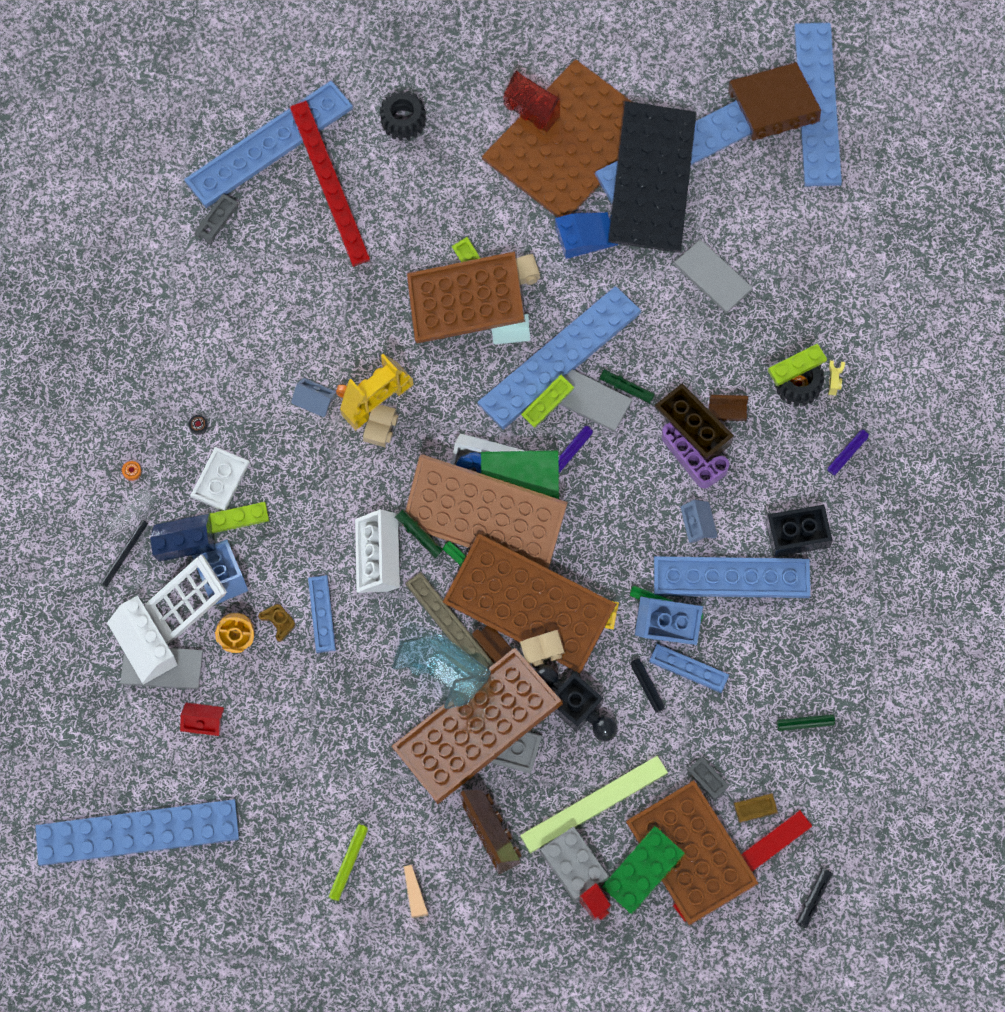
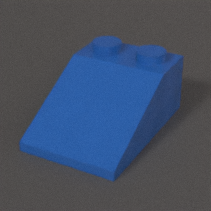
(583, 233)

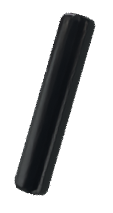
(647, 685)

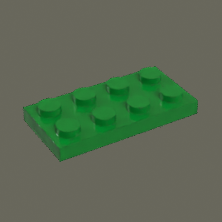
(643, 870)

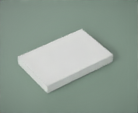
(220, 479)

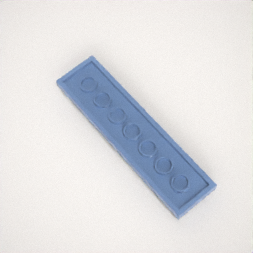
(732, 577)

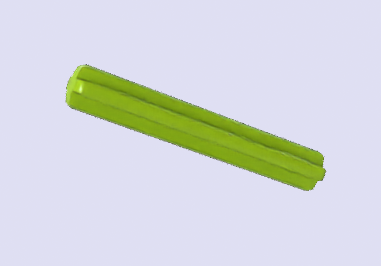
(348, 862)

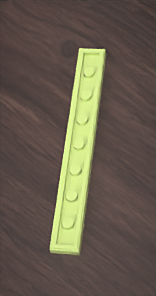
(594, 804)

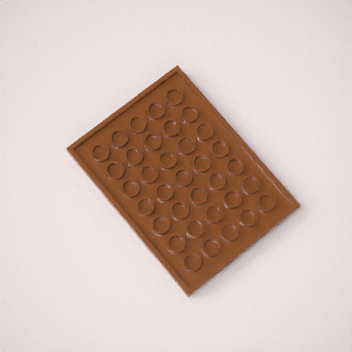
(561, 164)

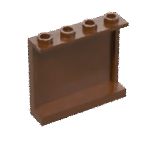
(775, 100)

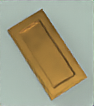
(755, 808)

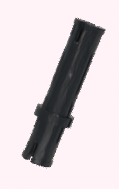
(814, 898)

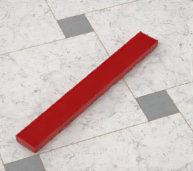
(772, 843)

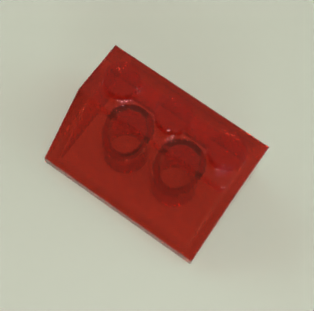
(531, 102)

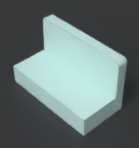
(512, 333)

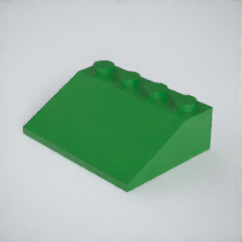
(526, 469)

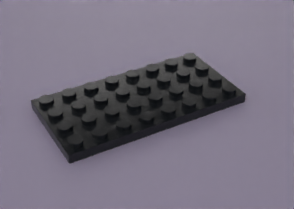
(652, 177)

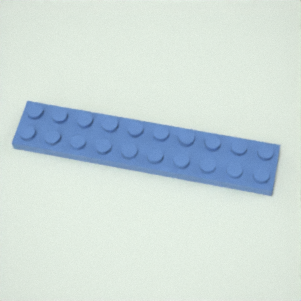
(710, 136)
(821, 139)
(264, 146)
(559, 357)
(137, 832)

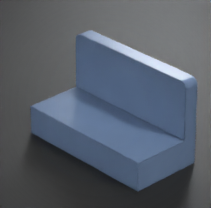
(313, 397)
(698, 520)

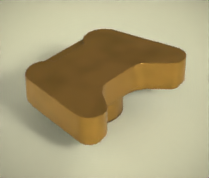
(280, 619)

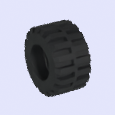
(402, 128)
(803, 394)

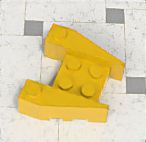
(370, 393)

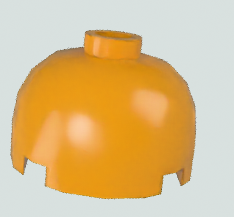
(235, 632)

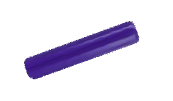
(574, 446)
(848, 452)

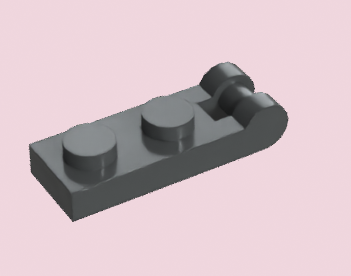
(216, 218)

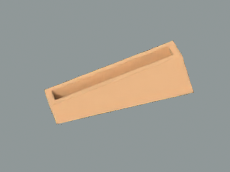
(415, 898)

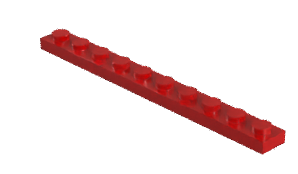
(329, 184)

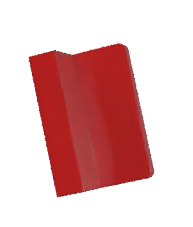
(201, 719)

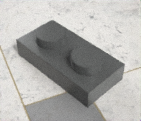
(708, 778)

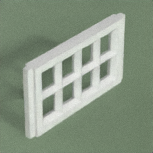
(210, 577)

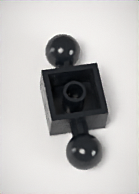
(579, 704)

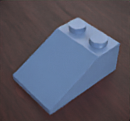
(226, 569)
(668, 620)

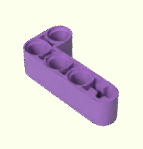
(692, 454)

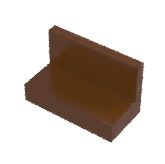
(729, 407)
(491, 643)

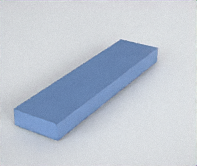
(321, 614)
(689, 668)

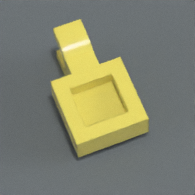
(835, 382)

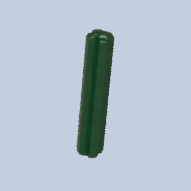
(805, 722)

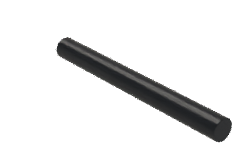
(124, 553)

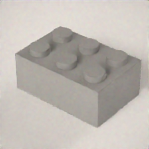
(573, 863)

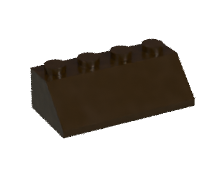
(695, 422)

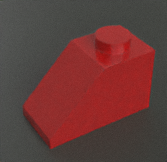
(595, 903)

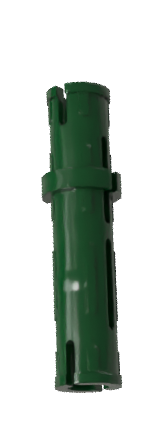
(627, 386)
(415, 530)

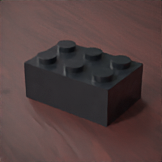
(798, 531)

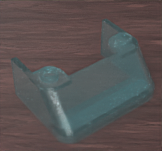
(445, 663)

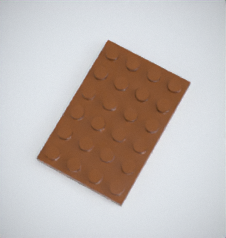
(465, 297)
(711, 868)

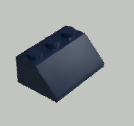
(182, 538)

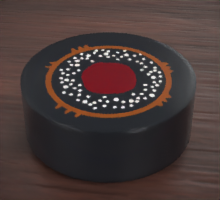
(198, 424)

